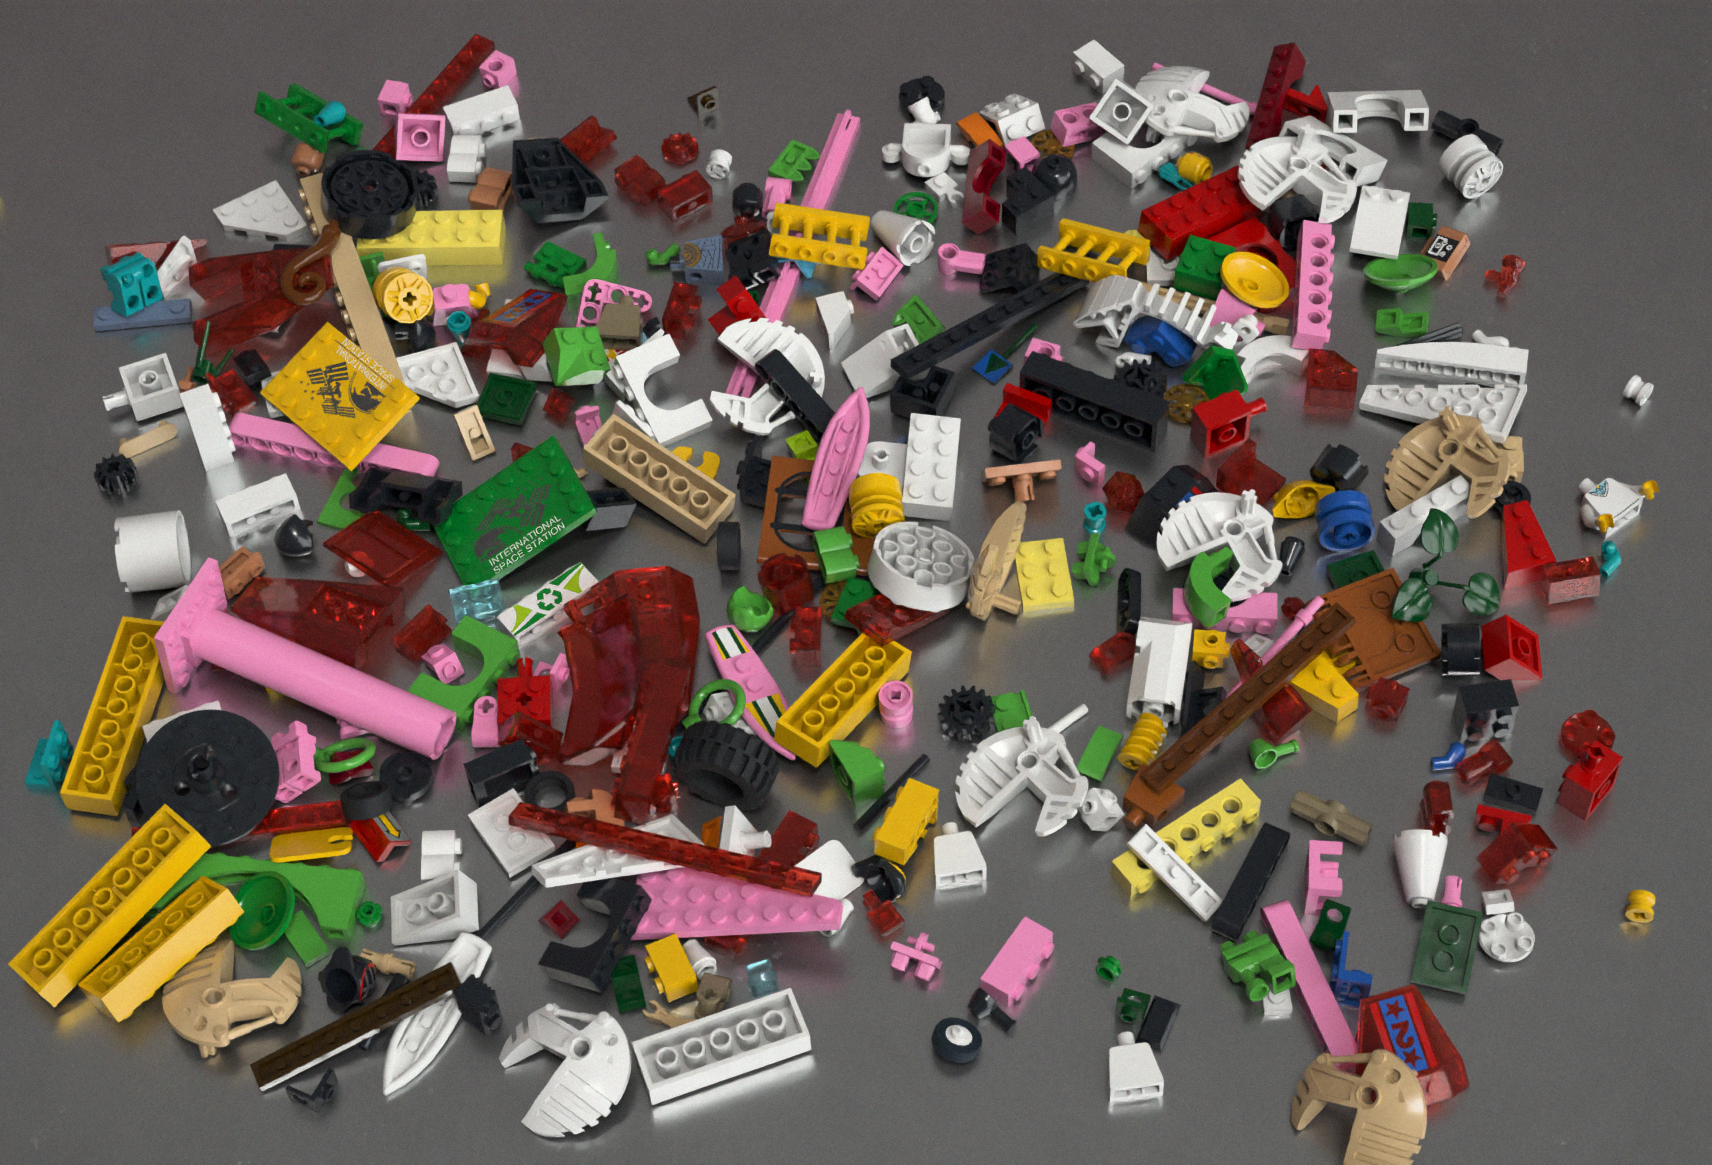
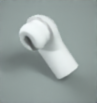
(1479, 337)

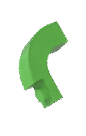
(604, 269)
(1200, 592)

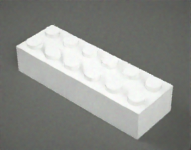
(721, 1046)

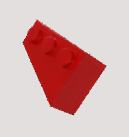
(1522, 545)

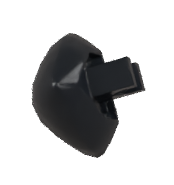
(419, 332)
(294, 537)

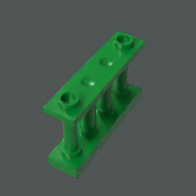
(296, 116)

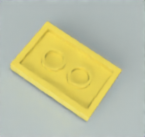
(1043, 575)

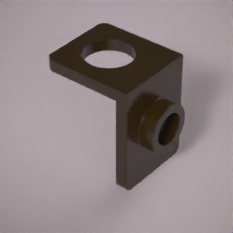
(705, 101)

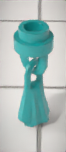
(1170, 173)

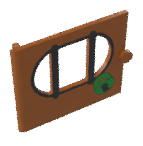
(783, 472)

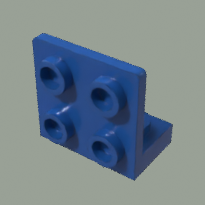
(1348, 985)

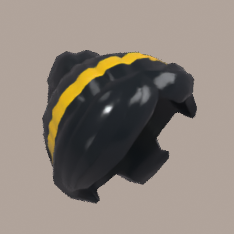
(883, 877)

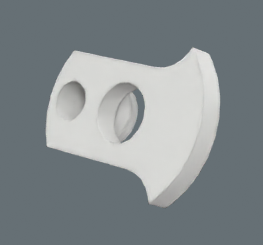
(1247, 330)

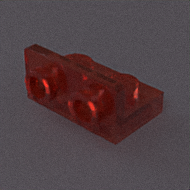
(232, 392)

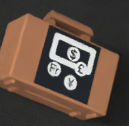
(1446, 250)

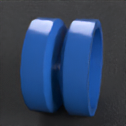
(1344, 521)

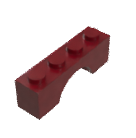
(984, 166)

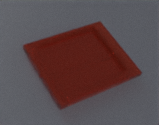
(383, 549)

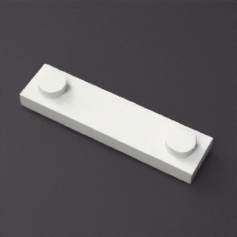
(1174, 872)

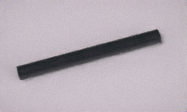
(890, 794)

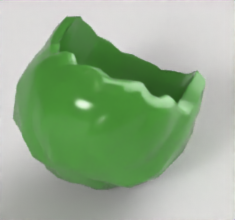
(748, 610)

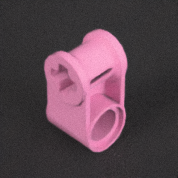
(485, 725)

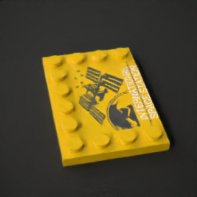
(339, 396)

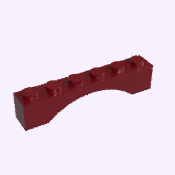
(1283, 69)

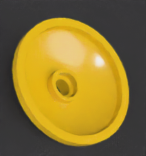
(1254, 280)

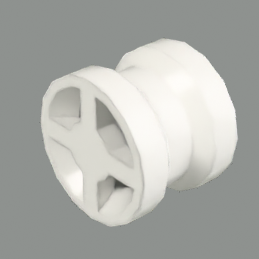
(719, 164)
(1638, 390)

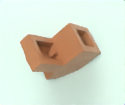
(596, 807)

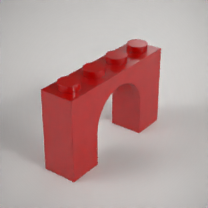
(1255, 238)

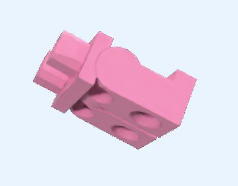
(295, 761)

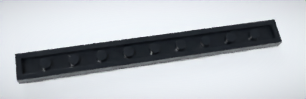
(984, 324)

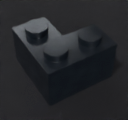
(1026, 203)
(926, 397)

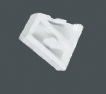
(175, 268)

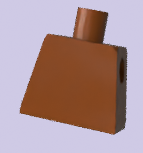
(1146, 805)

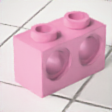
(1074, 126)

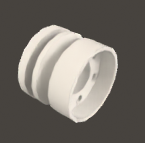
(1470, 166)

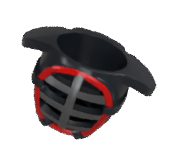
(347, 979)

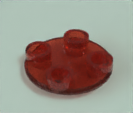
(1583, 730)

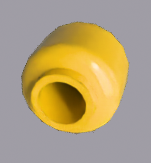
(1194, 167)

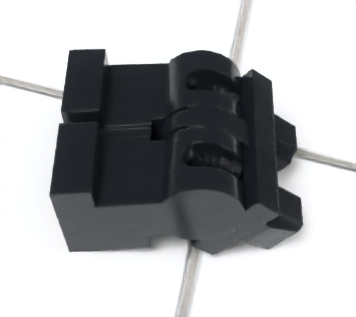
(751, 259)

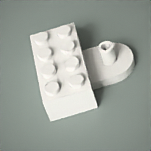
(922, 465)

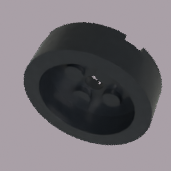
(367, 213)

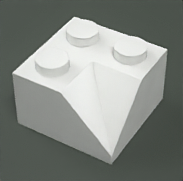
(1122, 111)

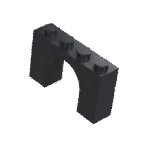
(594, 964)

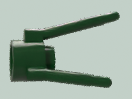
(204, 366)

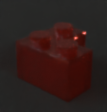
(1514, 850)

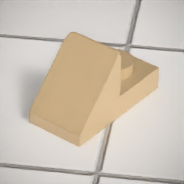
(473, 432)

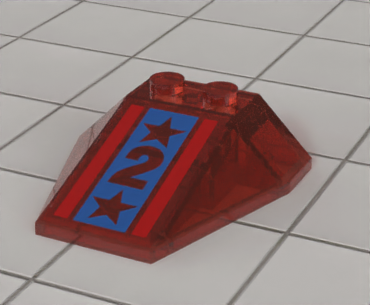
(518, 327)
(1408, 1028)

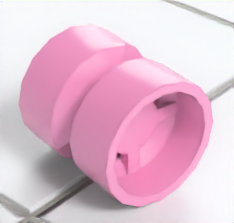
(895, 704)

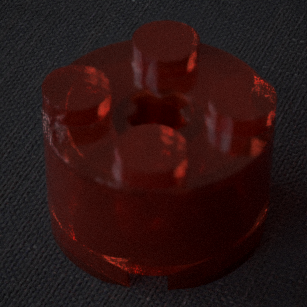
(786, 582)

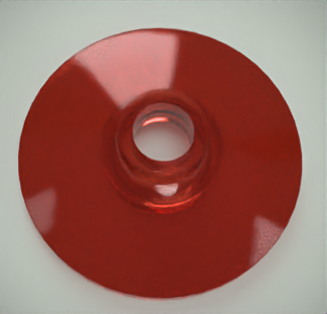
(742, 227)

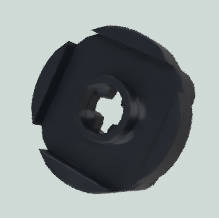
(921, 87)
(412, 788)

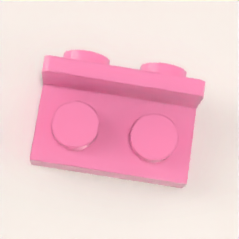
(877, 274)

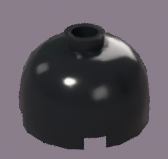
(1057, 175)

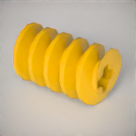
(1143, 742)

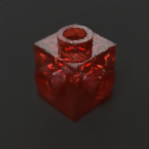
(1123, 492)

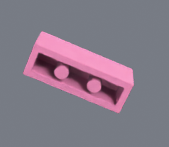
(1017, 962)

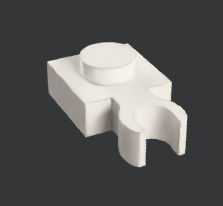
(943, 188)

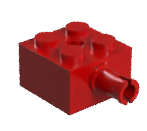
(1223, 422)
(525, 694)
(1589, 779)

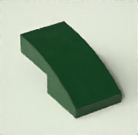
(628, 985)

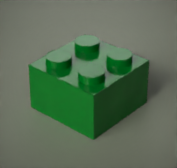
(1200, 267)

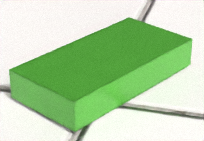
(305, 940)

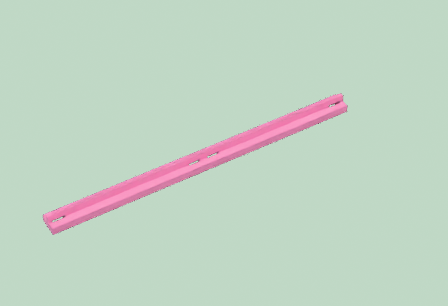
(817, 196)

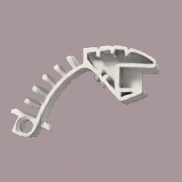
(1120, 300)

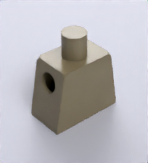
(621, 325)

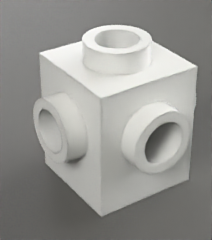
(1100, 809)

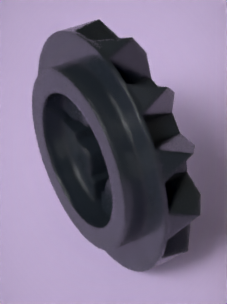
(1512, 490)

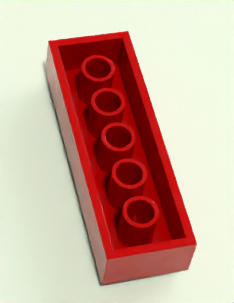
(1197, 211)

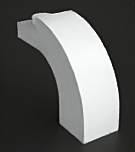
(1271, 352)

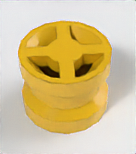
(1640, 906)

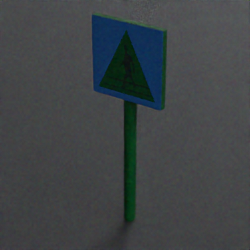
(994, 366)

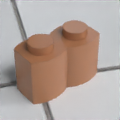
(491, 190)

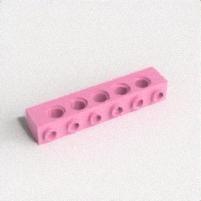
(1312, 285)

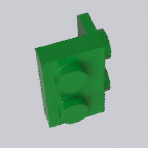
(852, 594)

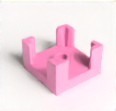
(1321, 876)

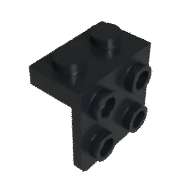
(1010, 267)
(753, 474)

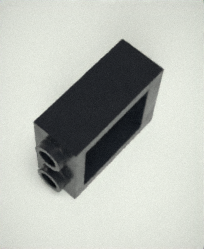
(501, 771)

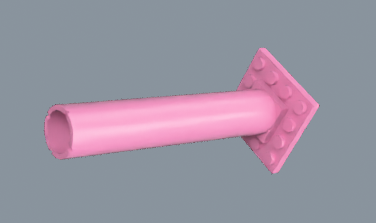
(206, 631)

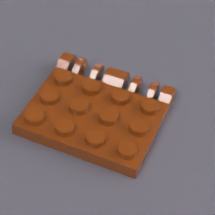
(1376, 641)

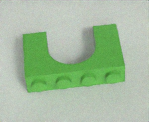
(487, 645)

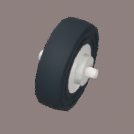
(956, 1040)

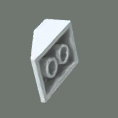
(1379, 222)
(435, 910)

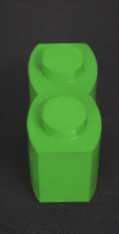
(835, 554)

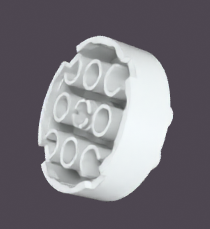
(920, 566)

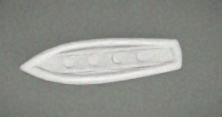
(424, 1033)

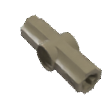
(1331, 817)

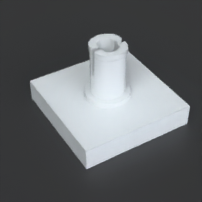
(740, 835)

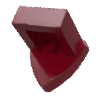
(341, 777)

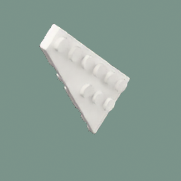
(1492, 406)

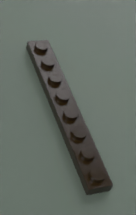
(356, 1026)

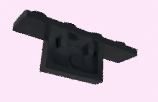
(1196, 700)

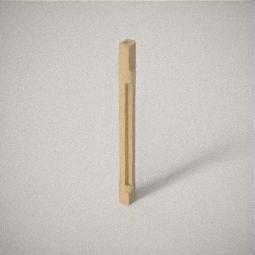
(1273, 323)

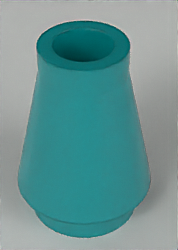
(331, 114)
(459, 325)

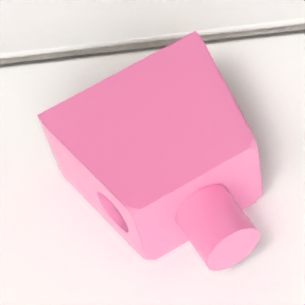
(1230, 309)

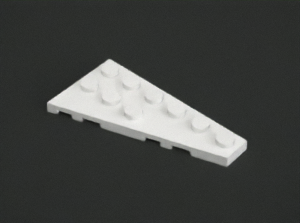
(600, 863)

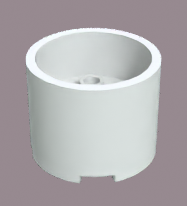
(153, 551)

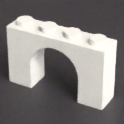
(1403, 105)
(1355, 160)
(1135, 164)
(634, 369)

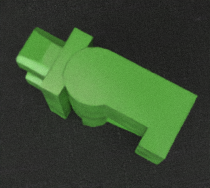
(1256, 957)

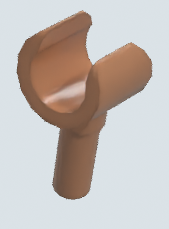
(186, 384)

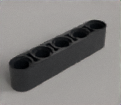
(795, 392)
(1250, 881)

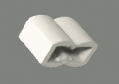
(465, 158)
(439, 854)

